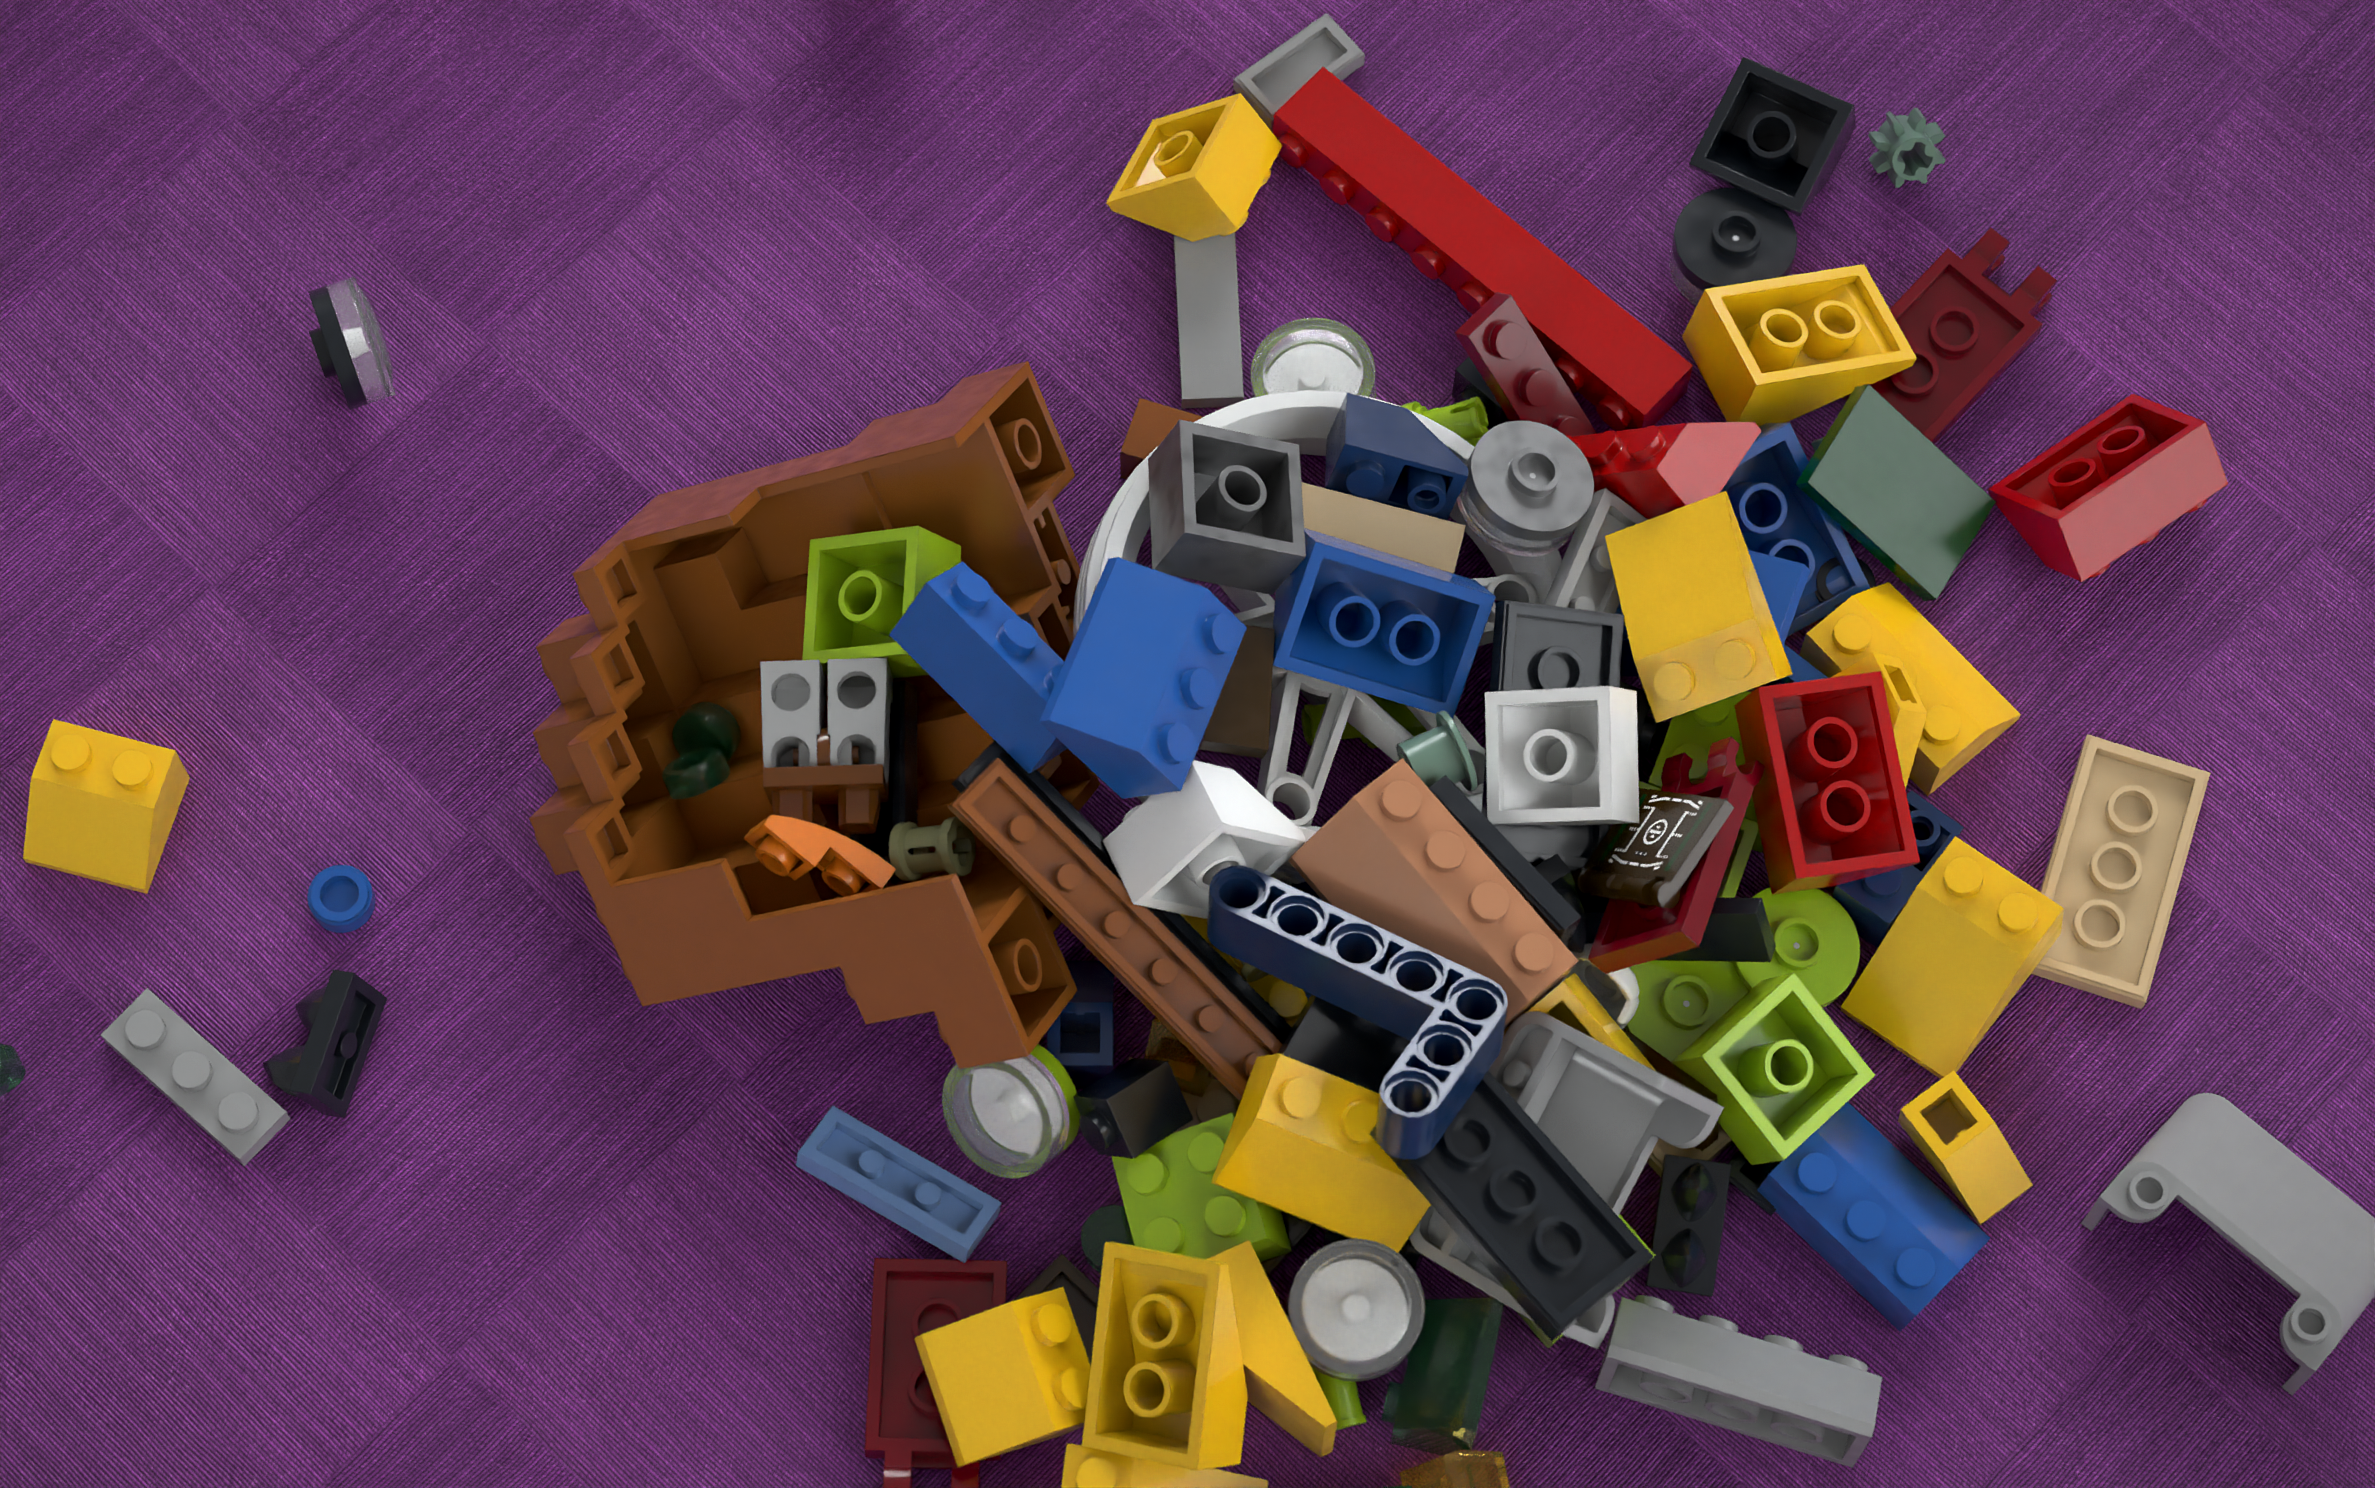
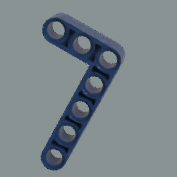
(1433, 1002)

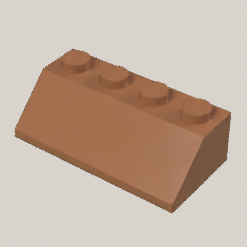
(1420, 875)

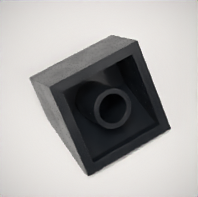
(1774, 137)

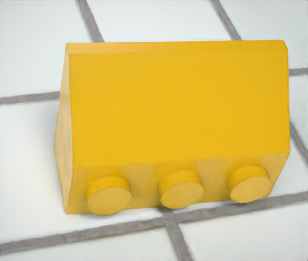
(1959, 702)
(1310, 1153)

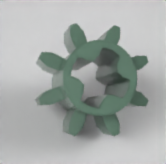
(1906, 147)

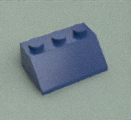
(1379, 624)
(985, 661)
(1143, 678)
(1873, 1215)

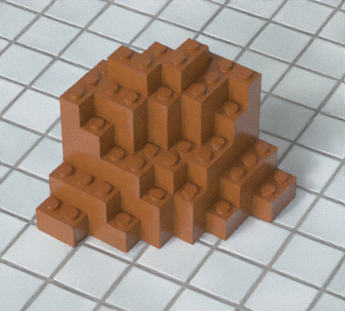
(684, 618)

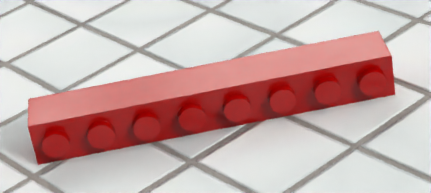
(1478, 250)

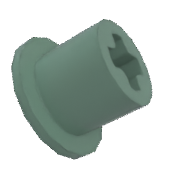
(1439, 754)

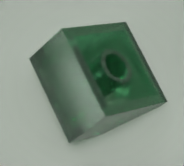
(1445, 1376)

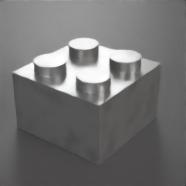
(1226, 507)

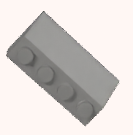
(1740, 1380)

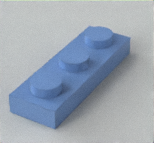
(898, 1184)

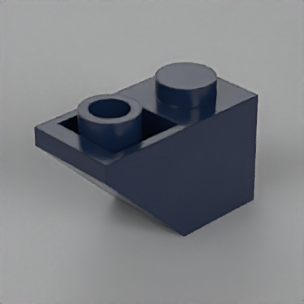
(1391, 459)
(1880, 898)
(1085, 1028)

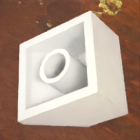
(1562, 756)
(1185, 837)

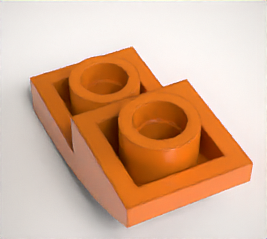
(797, 846)

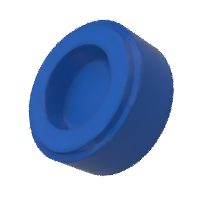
(341, 898)

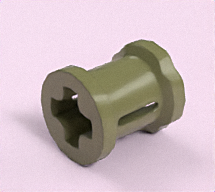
(908, 835)

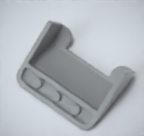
(1599, 1114)
(2266, 1208)

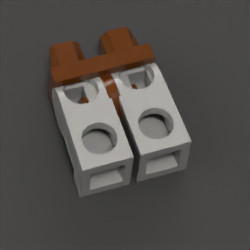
(829, 764)

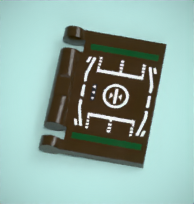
(1656, 856)

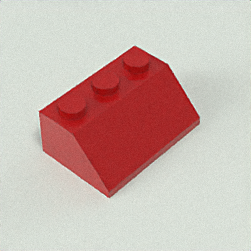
(1666, 464)
(2111, 486)
(1830, 782)

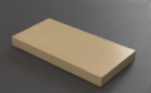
(2118, 867)

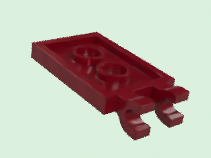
(1961, 334)
(1643, 933)
(901, 1408)

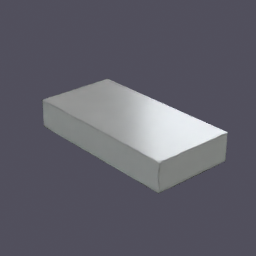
(1292, 64)

